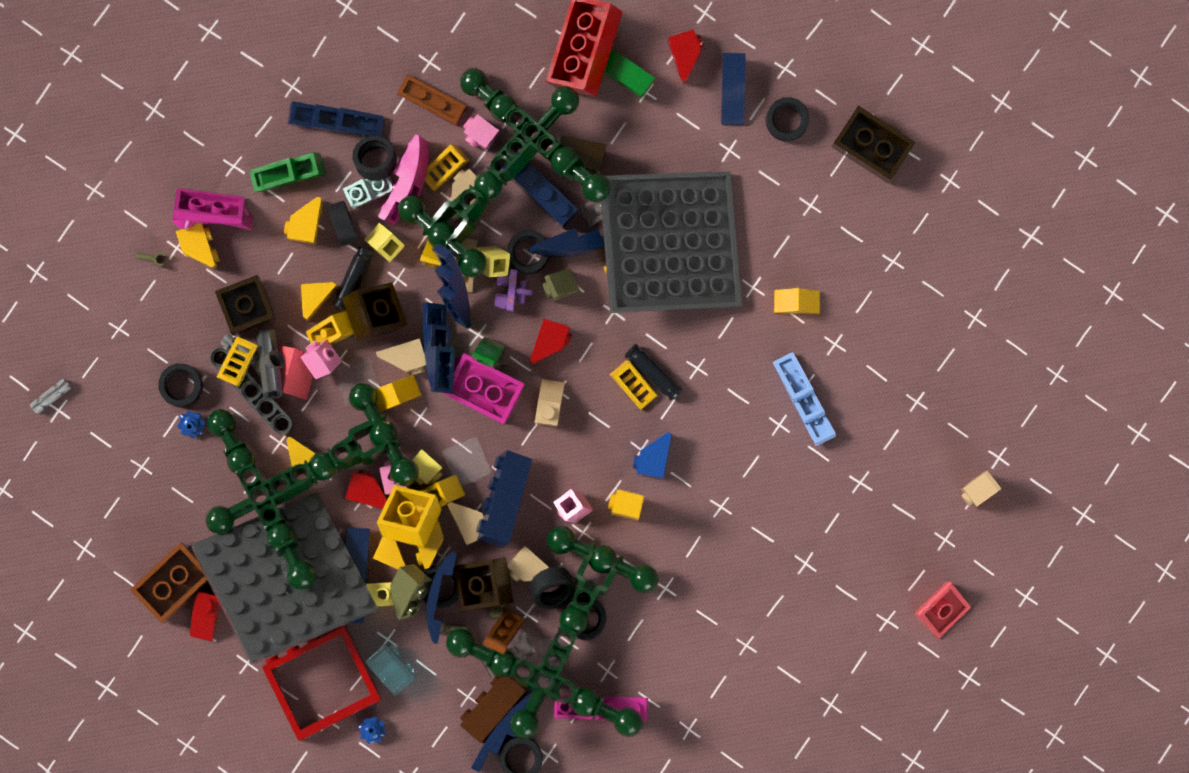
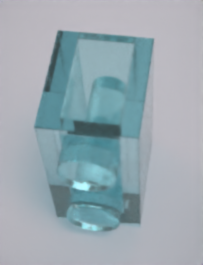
(391, 669)

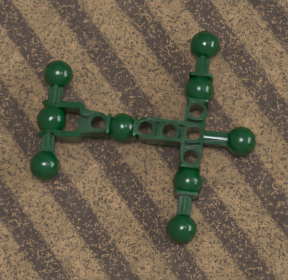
(489, 183)
(321, 467)
(572, 622)

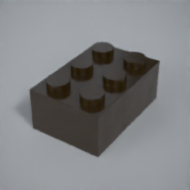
(873, 144)

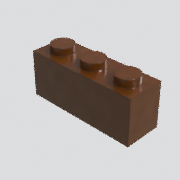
(491, 707)

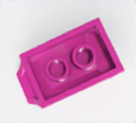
(210, 208)
(485, 389)

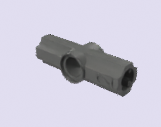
(269, 364)

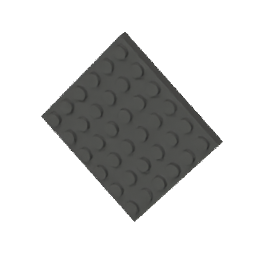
(671, 242)
(255, 588)

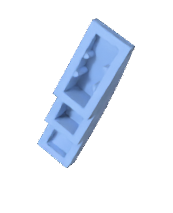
(804, 399)

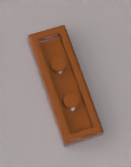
(432, 100)
(504, 631)

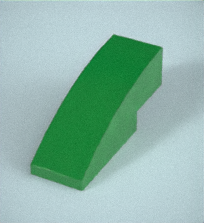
(628, 74)
(287, 172)
(488, 352)

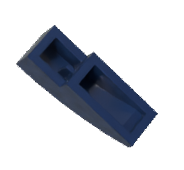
(733, 88)
(569, 244)

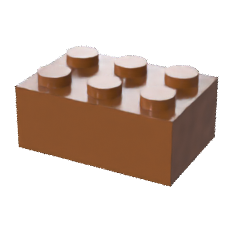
(170, 583)

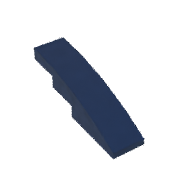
(335, 119)
(454, 289)
(437, 349)
(358, 547)
(498, 735)

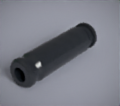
(353, 276)
(653, 372)

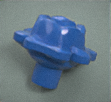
(191, 424)
(372, 730)

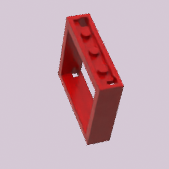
(295, 652)

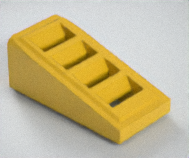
(456, 166)
(245, 364)
(639, 379)

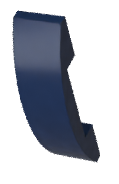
(446, 568)

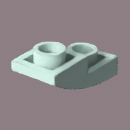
(366, 191)

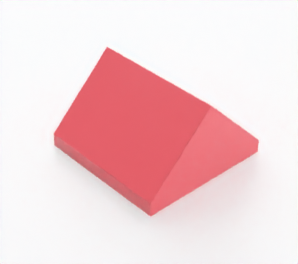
(295, 375)
(942, 609)

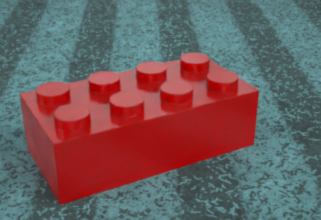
(584, 46)

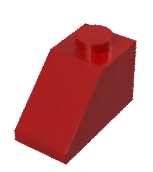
(685, 52)
(550, 340)
(365, 490)
(204, 616)

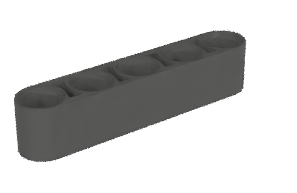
(257, 401)

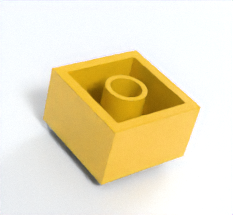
(409, 516)

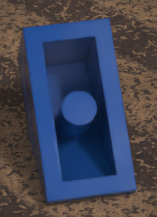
(653, 458)

